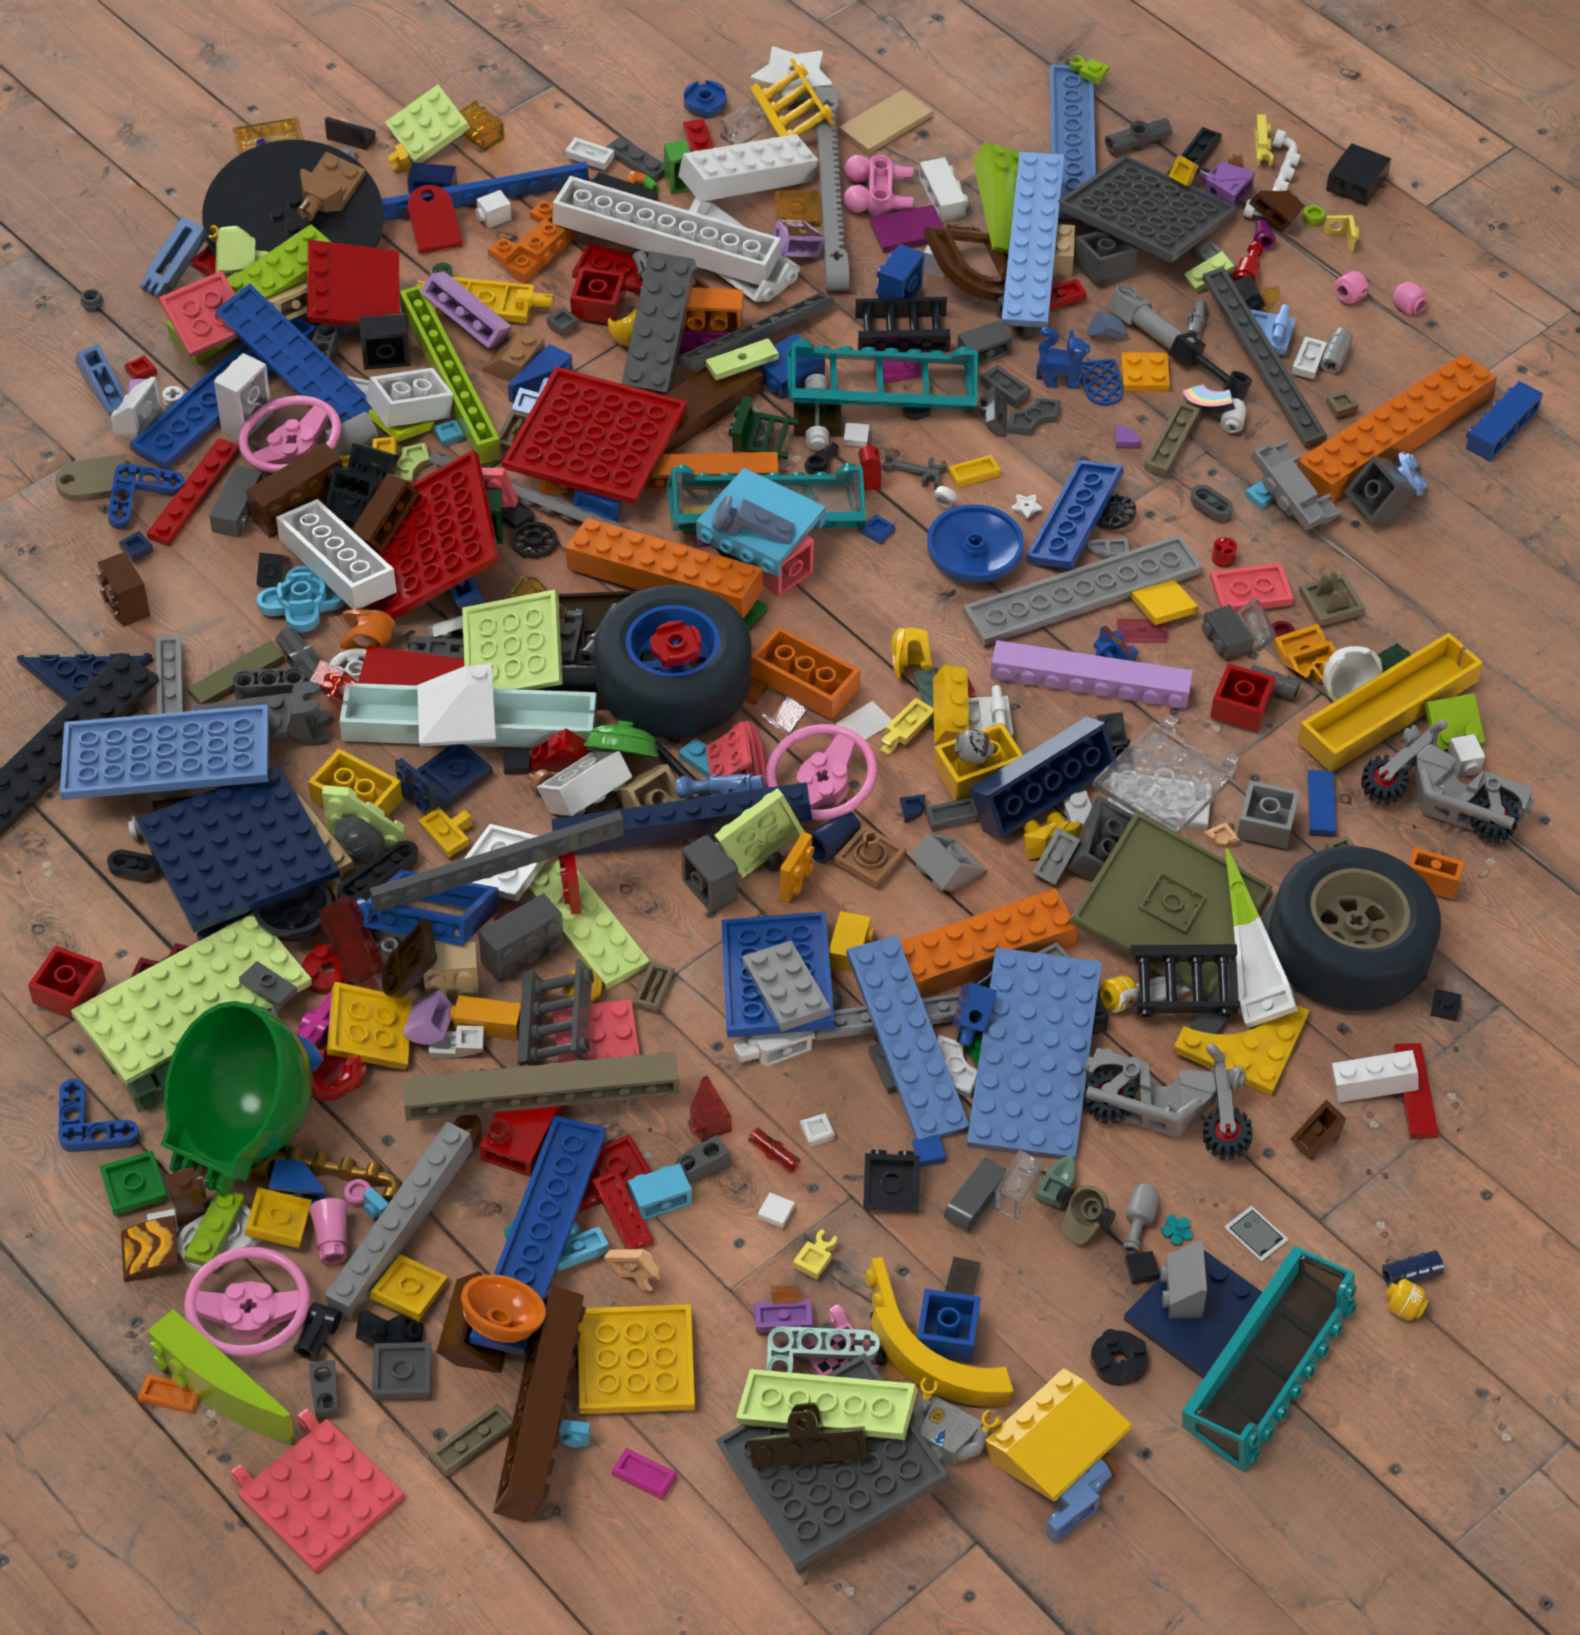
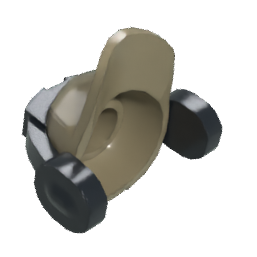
(1085, 1212)

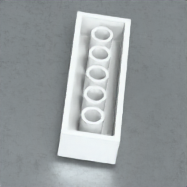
(748, 167)
(336, 554)

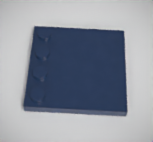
(1197, 1340)

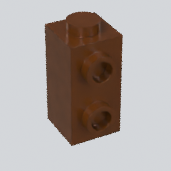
(187, 1195)

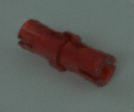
(774, 1150)

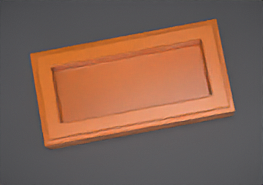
(166, 1394)

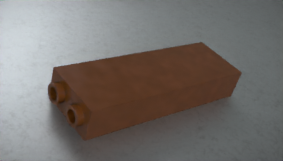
(710, 401)

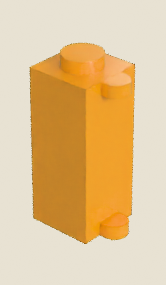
(498, 1017)

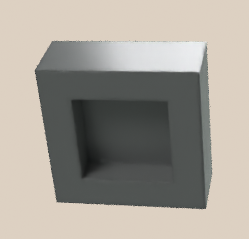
(562, 321)

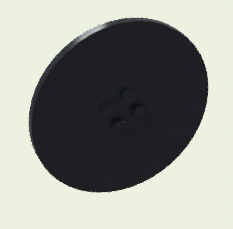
(264, 191)

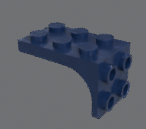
(442, 777)

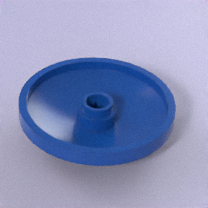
(975, 543)

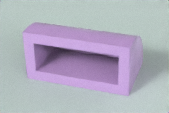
(428, 1019)

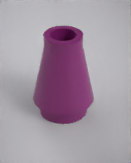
(1264, 234)

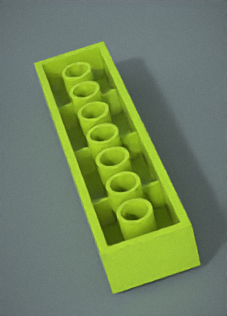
(269, 275)

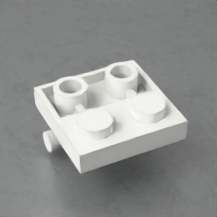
(990, 711)

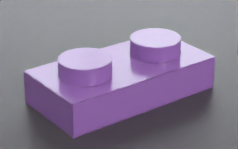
(786, 1314)

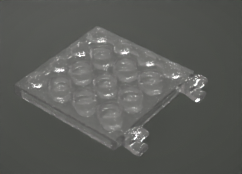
(1165, 777)

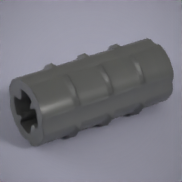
(1284, 685)

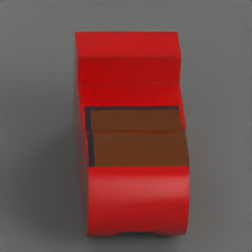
(871, 467)

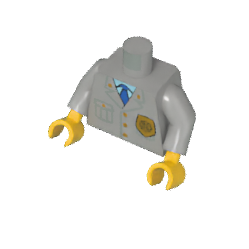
(949, 1430)

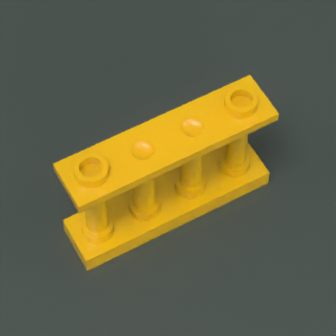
(773, 109)

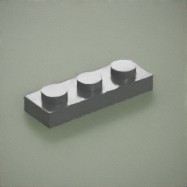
(636, 158)

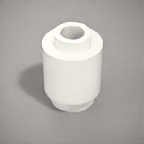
(1233, 420)

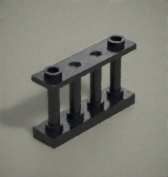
(903, 340)
(1195, 956)

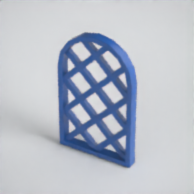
(1101, 363)

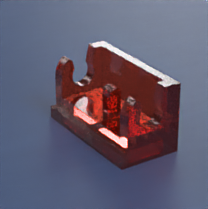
(331, 679)

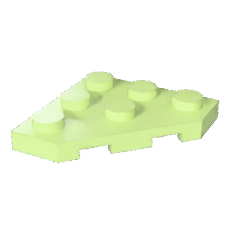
(343, 802)

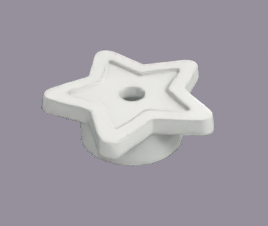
(1030, 509)

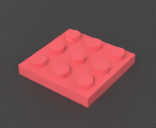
(193, 313)
(610, 1031)

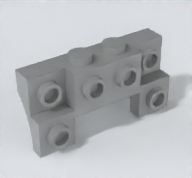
(1291, 487)

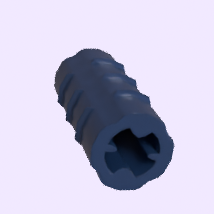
(1414, 1268)

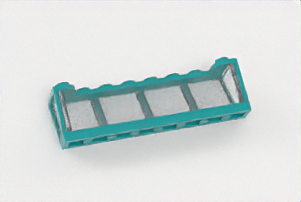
(840, 493)

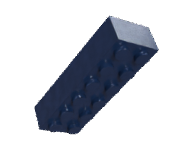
(1042, 777)

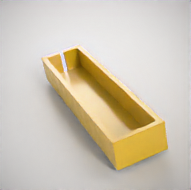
(1388, 702)

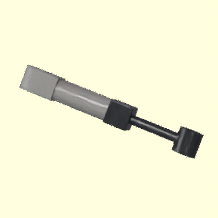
(1183, 347)

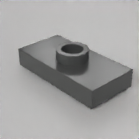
(268, 985)

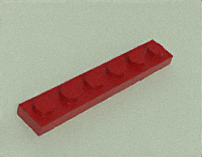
(193, 492)

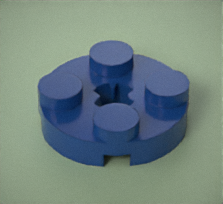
(695, 98)

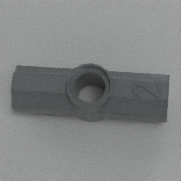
(1138, 135)
(297, 652)

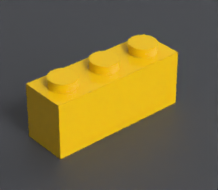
(950, 703)

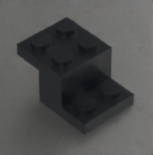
(357, 483)

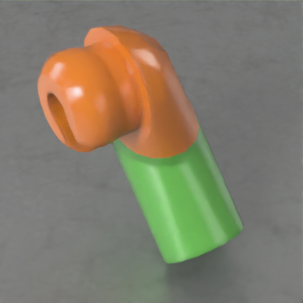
(644, 179)

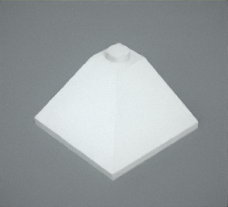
(457, 707)

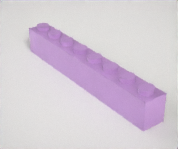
(1091, 674)

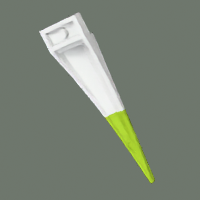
(1261, 978)

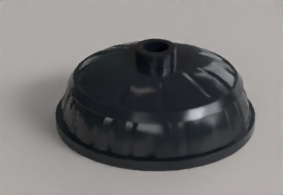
(294, 916)

